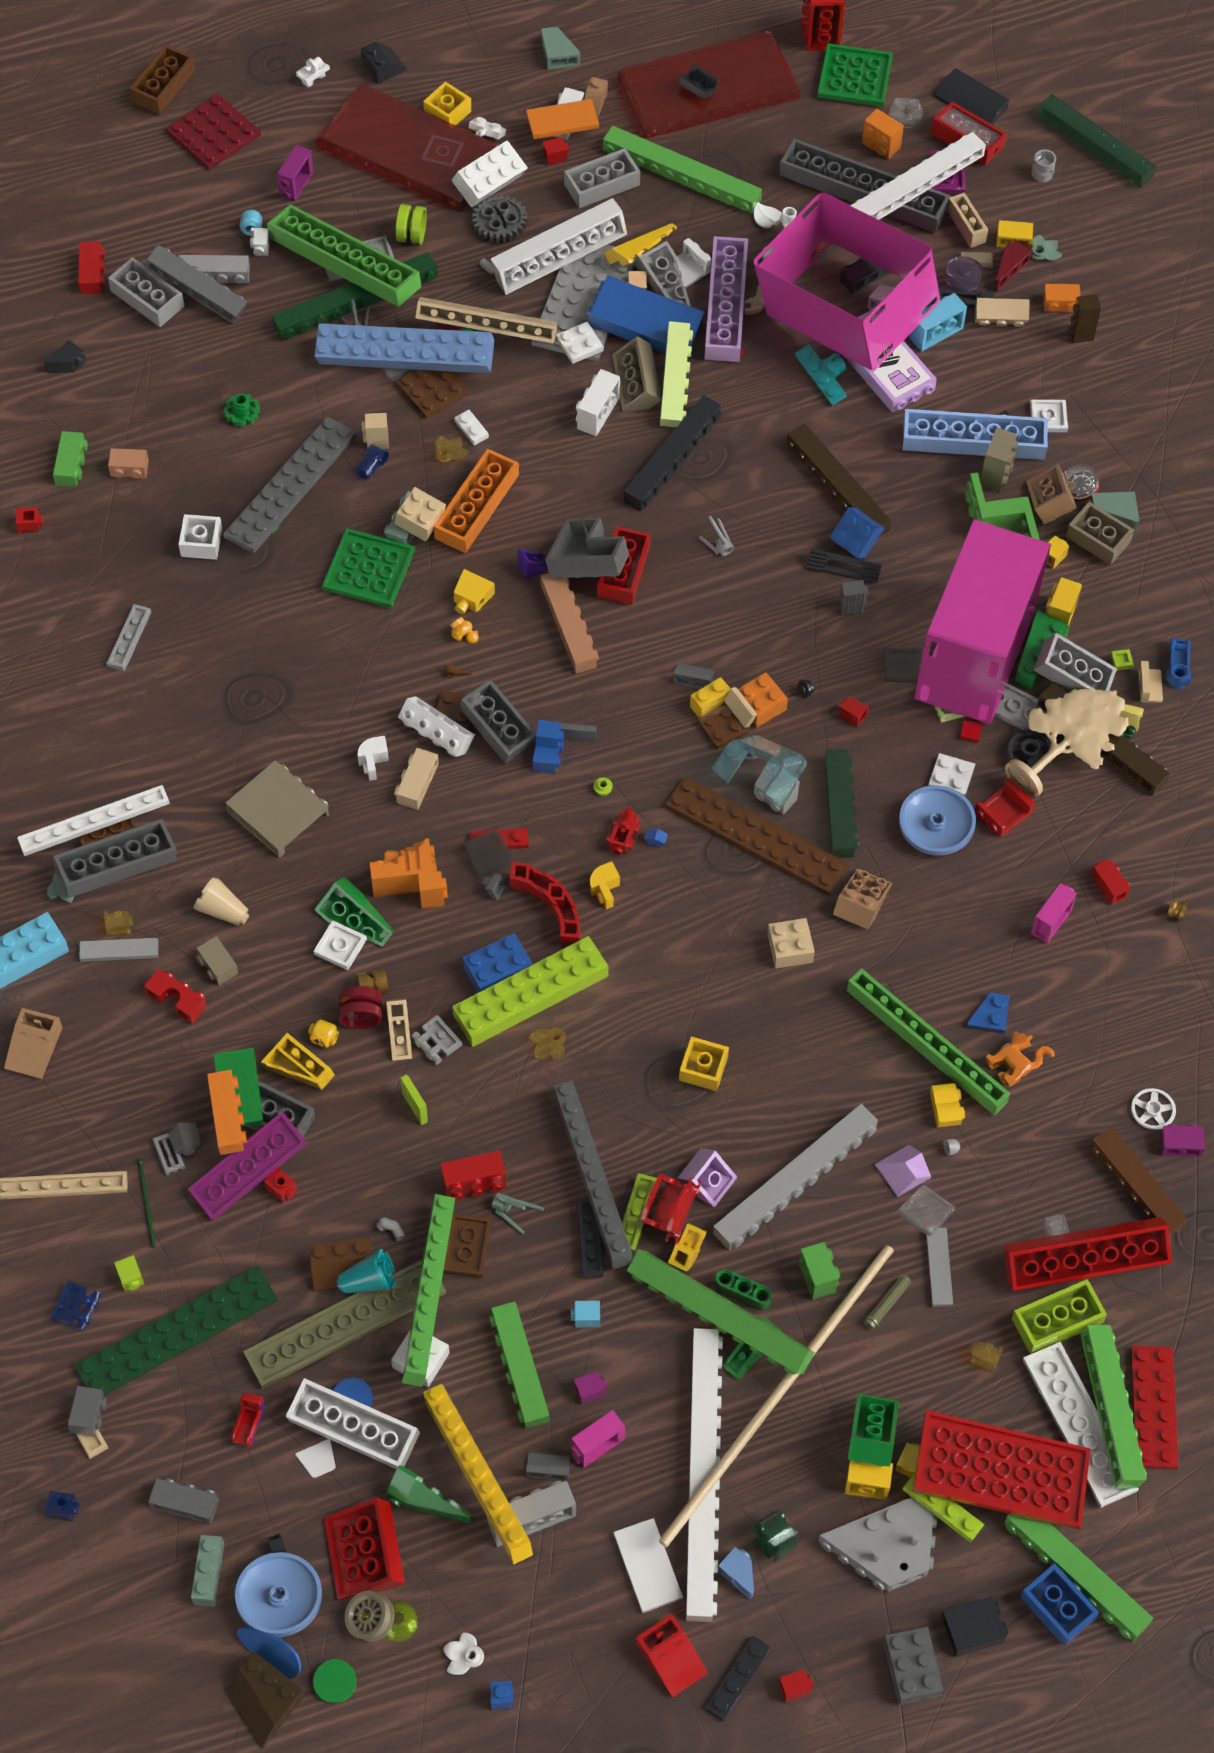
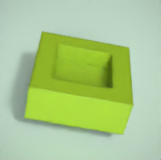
(1122, 659)

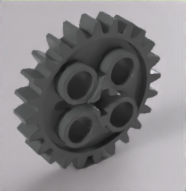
(490, 225)

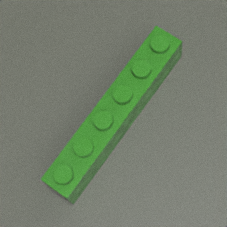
(520, 1365)

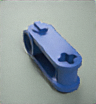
(1179, 663)

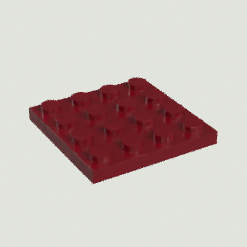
(213, 131)

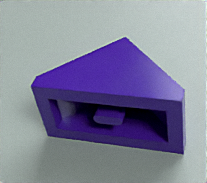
(531, 562)

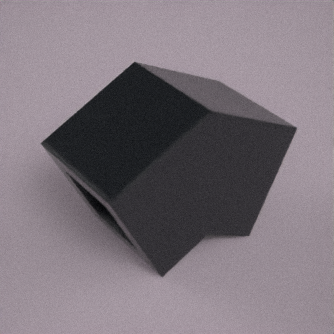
(276, 1543)

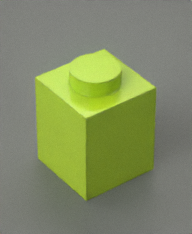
(129, 1273)

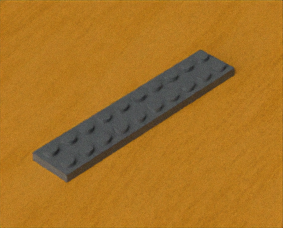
(290, 485)

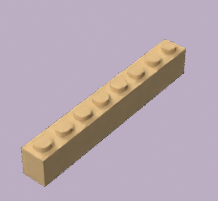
(486, 320)

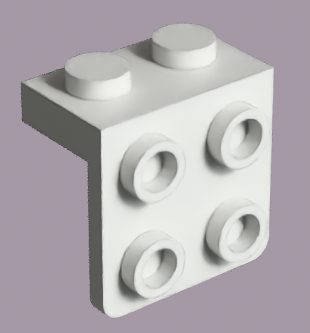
(693, 263)

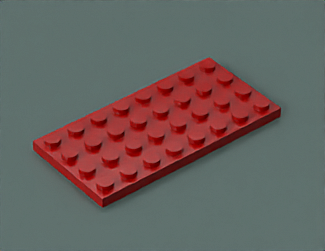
(1002, 1470)

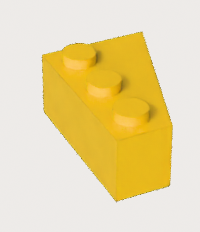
(297, 1063)

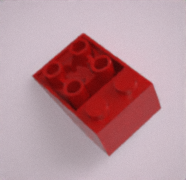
(671, 1655)

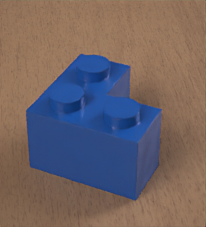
(548, 744)

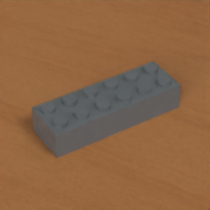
(115, 858)

